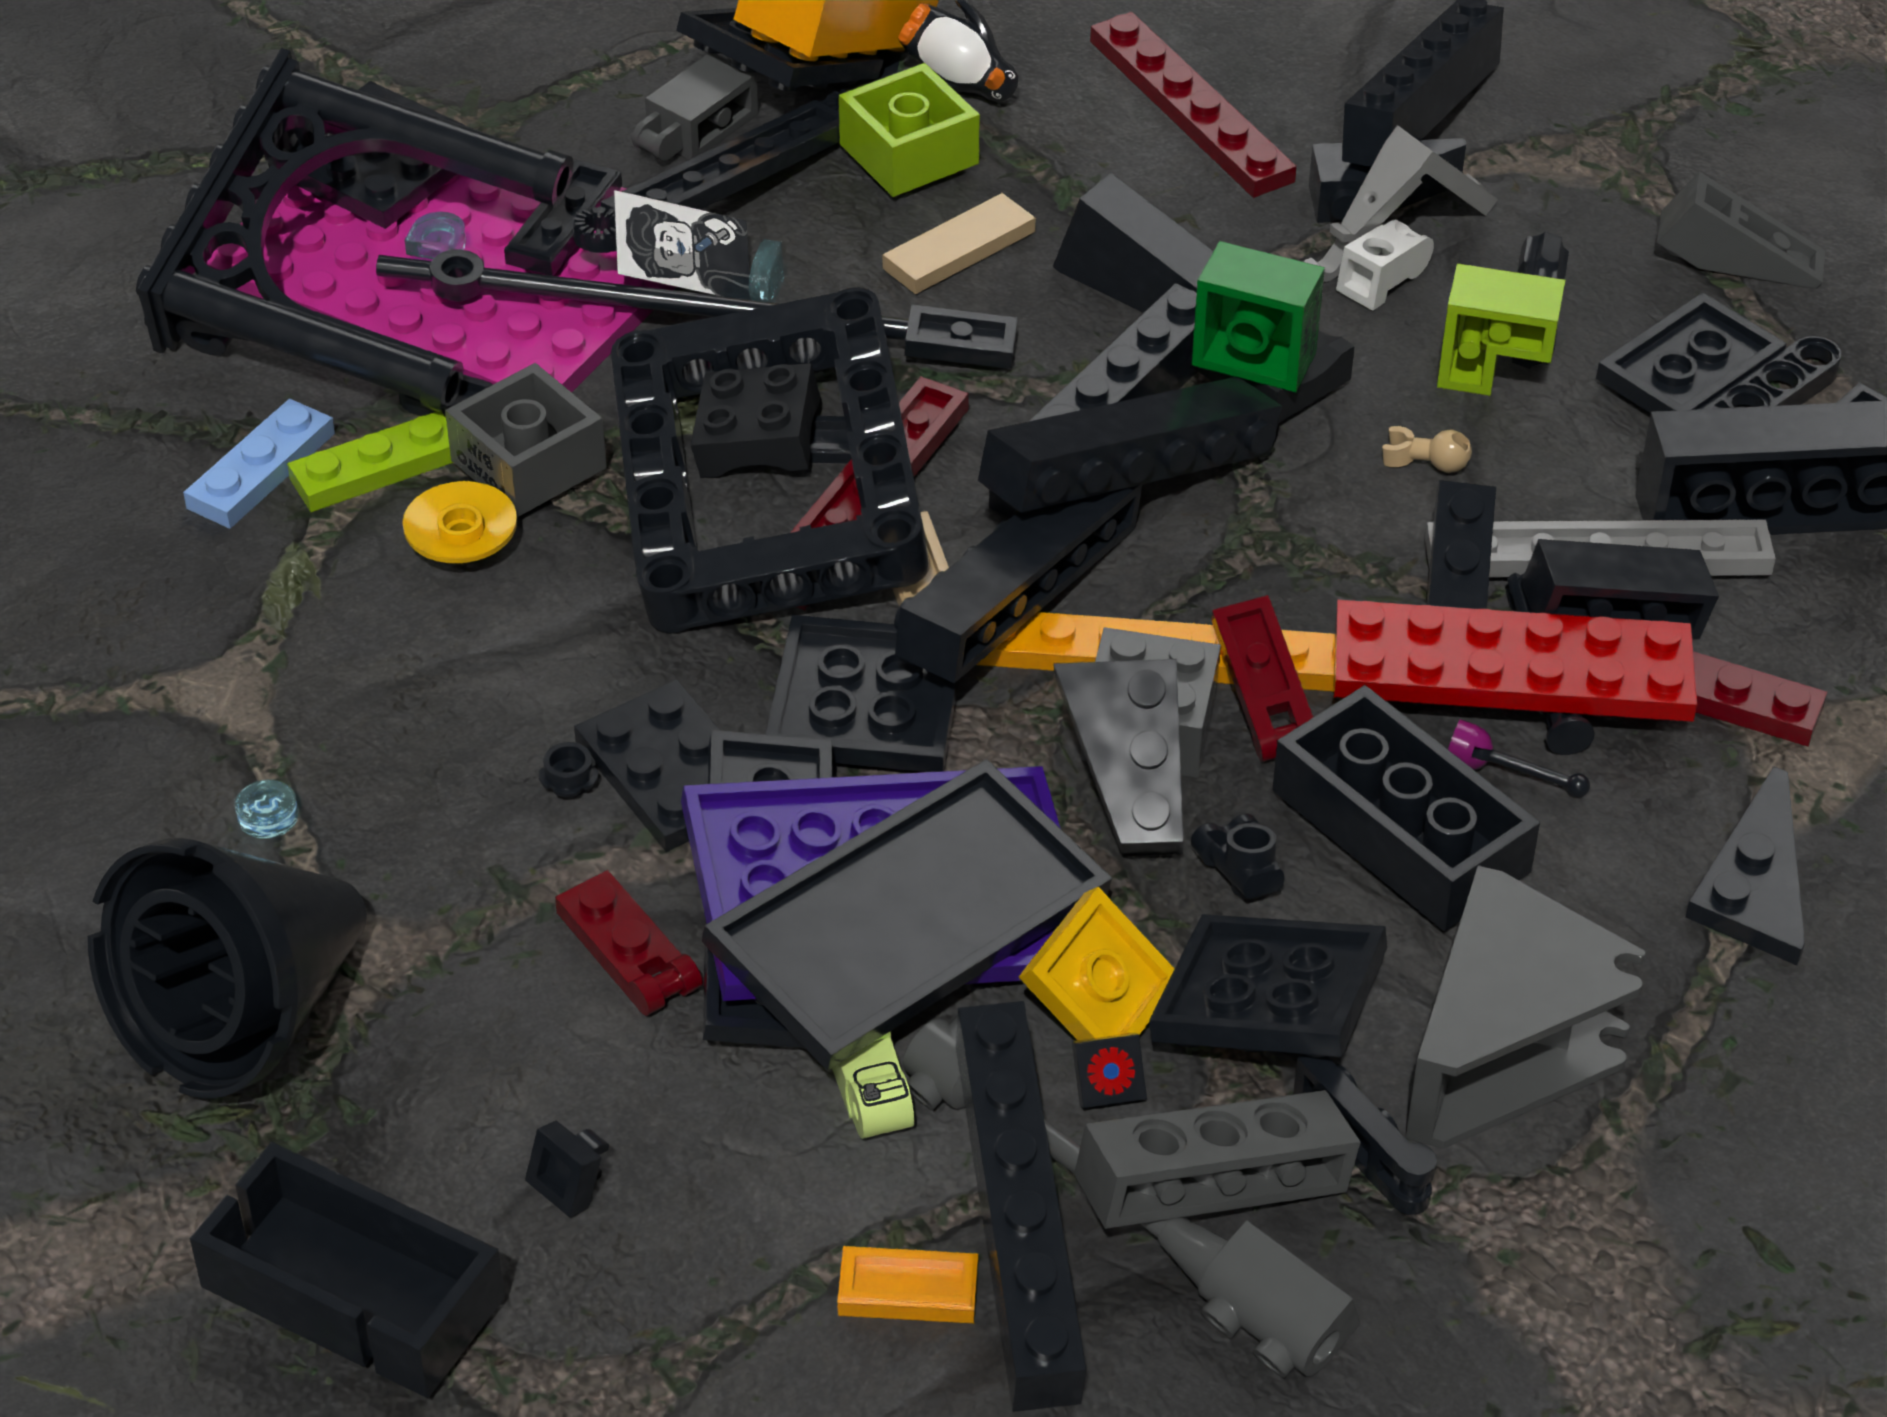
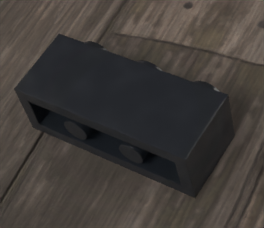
(1620, 582)

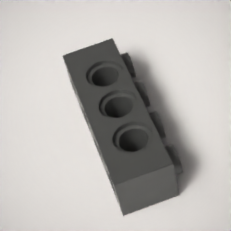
(1215, 1158)

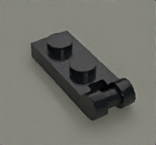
(1385, 1156)

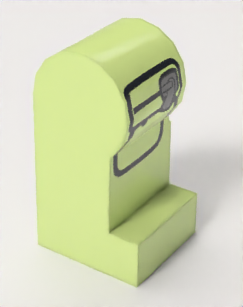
(875, 1089)

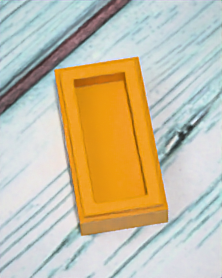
(908, 1284)

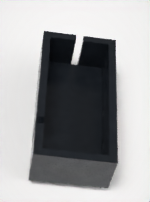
(349, 1268)

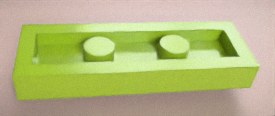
(371, 461)

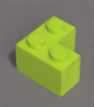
(1495, 316)

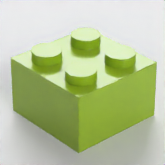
(909, 129)

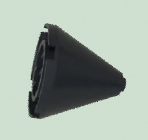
(215, 958)

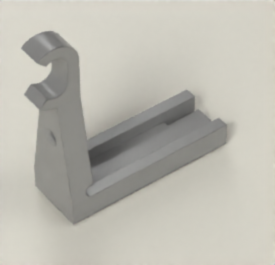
(1389, 183)

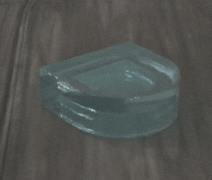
(435, 234)
(766, 272)

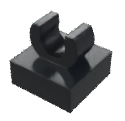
(565, 1166)

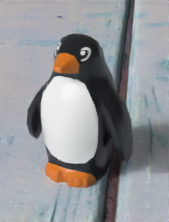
(959, 50)

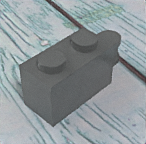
(697, 109)

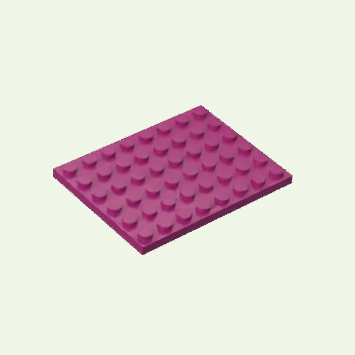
(329, 263)

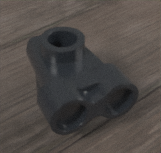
(1242, 853)

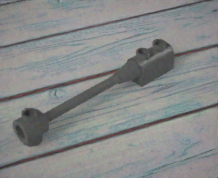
(1245, 1279)

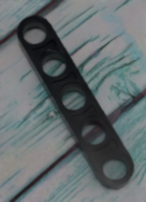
(1788, 368)

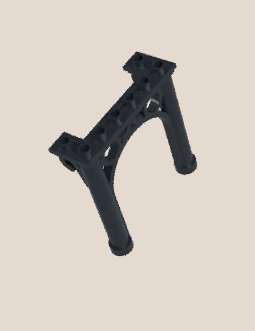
(331, 124)

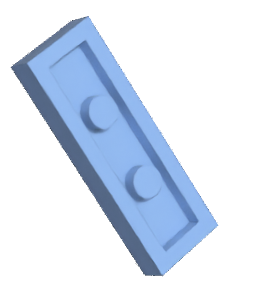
(258, 463)

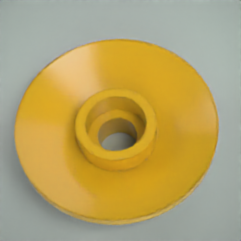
(459, 522)

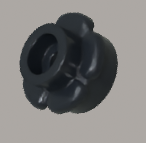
(568, 769)

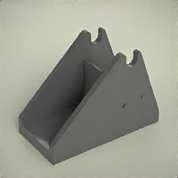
(1518, 1012)

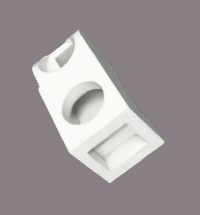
(1382, 261)

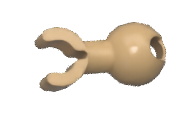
(1446, 451)

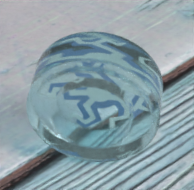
(266, 809)

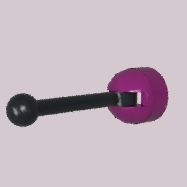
(1475, 749)

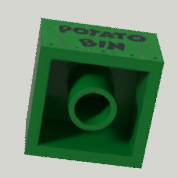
(1257, 316)

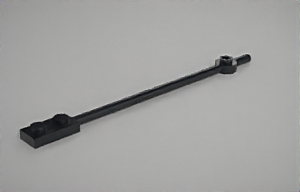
(927, 333)

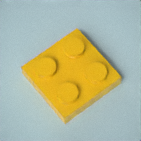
(1098, 971)

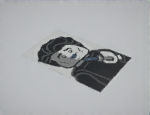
(681, 246)

